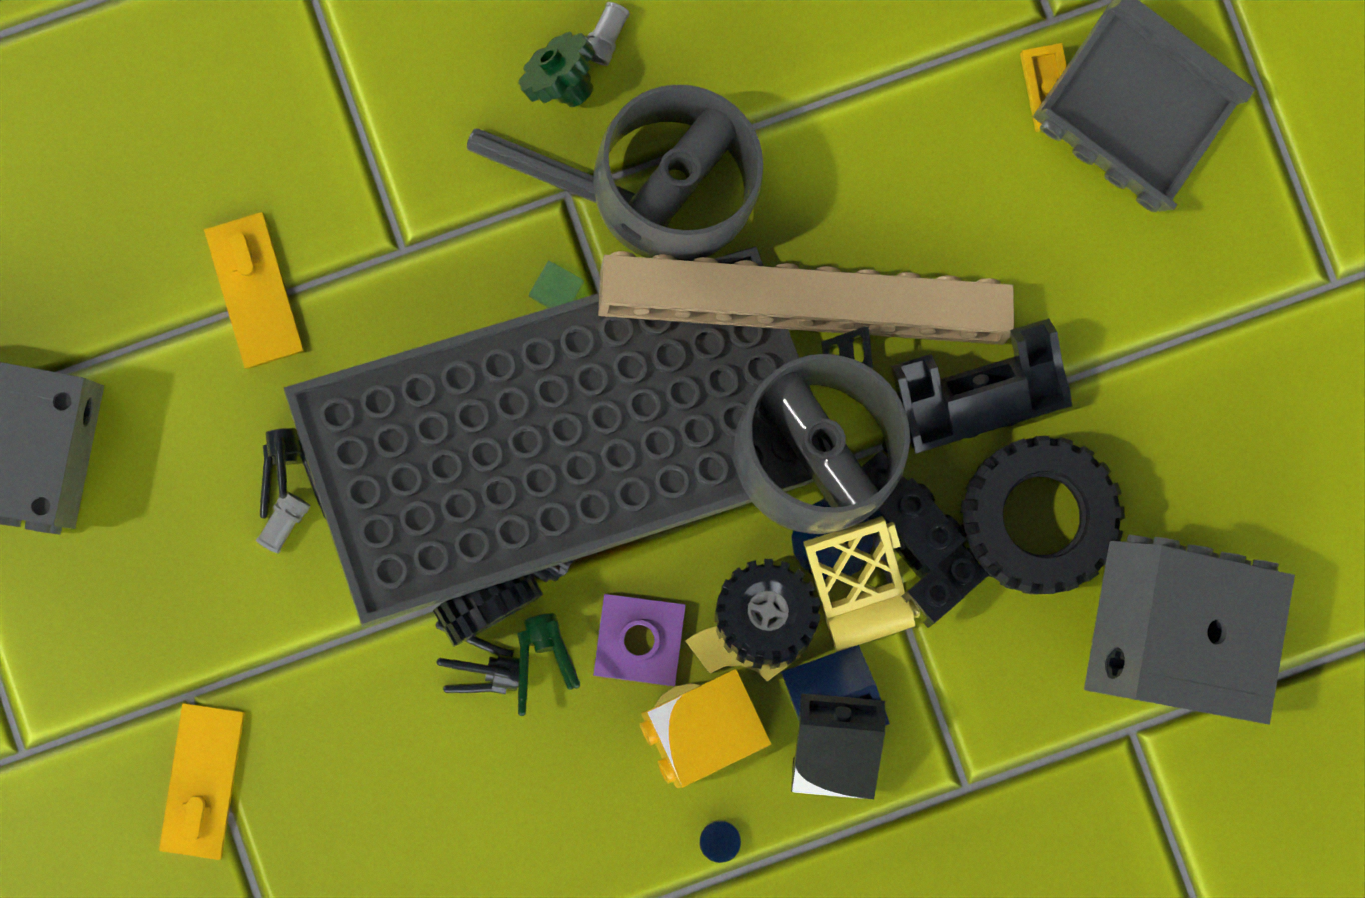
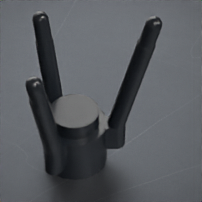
(281, 450)
(501, 670)

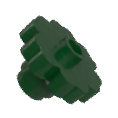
(560, 71)

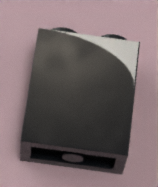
(838, 746)

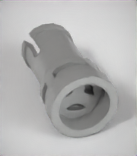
(607, 32)
(282, 521)

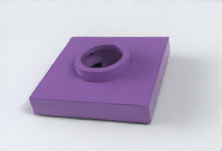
(661, 618)

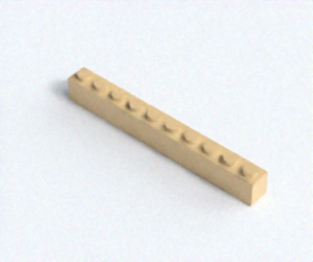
(805, 298)

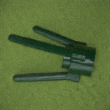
(543, 634)

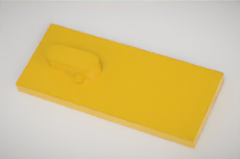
(254, 290)
(201, 781)

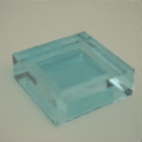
(555, 286)

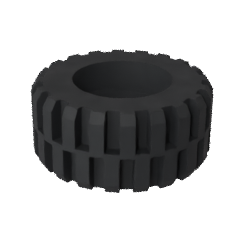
(1096, 503)

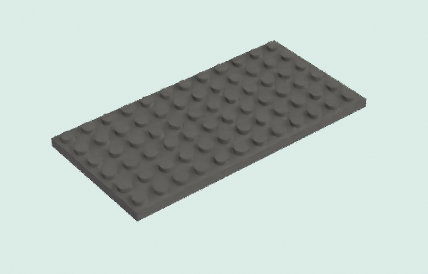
(532, 446)

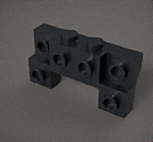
(985, 396)
(928, 543)

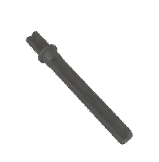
(536, 165)

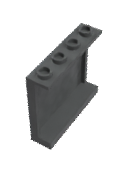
(1141, 102)

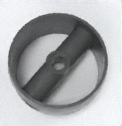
(714, 129)
(802, 419)

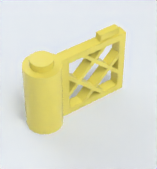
(876, 610)

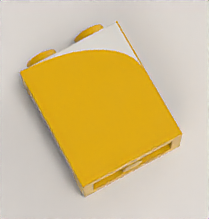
(704, 730)

